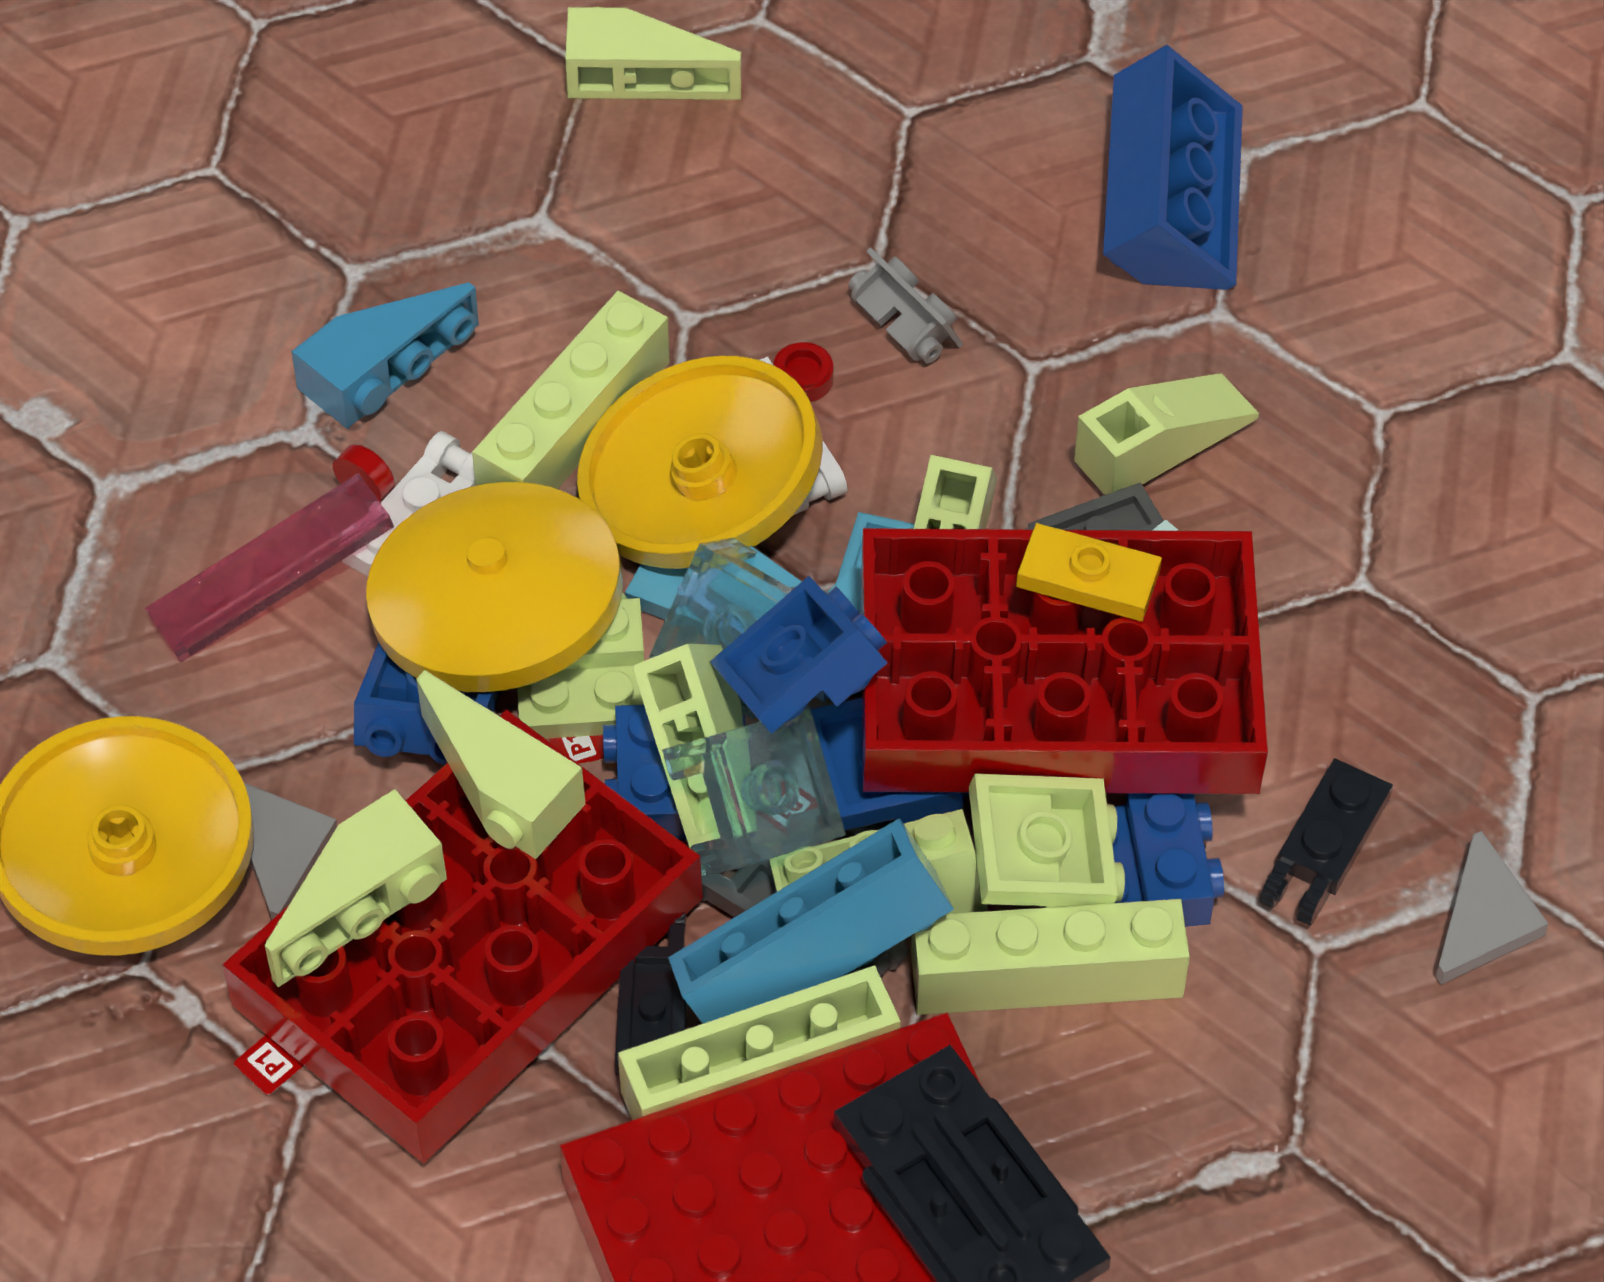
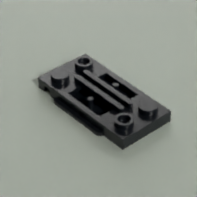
(965, 1180)

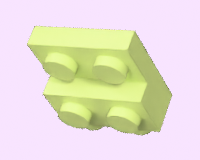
(587, 691)
(1044, 841)

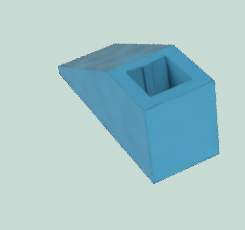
(374, 351)

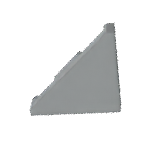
(284, 845)
(1488, 915)

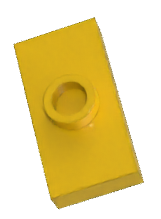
(1089, 572)

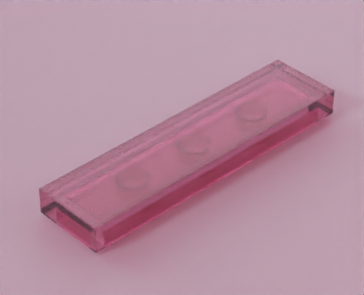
(269, 567)

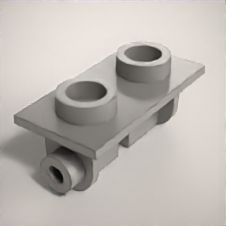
(922, 321)

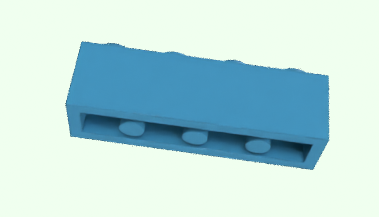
(814, 927)

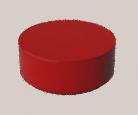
(808, 366)
(369, 465)

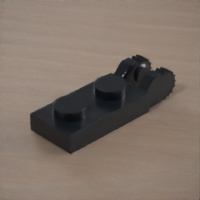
(1328, 837)
(650, 996)

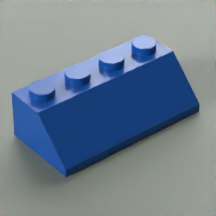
(1173, 175)

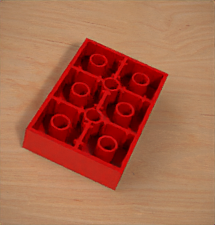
(1053, 687)
(482, 971)
(750, 1178)

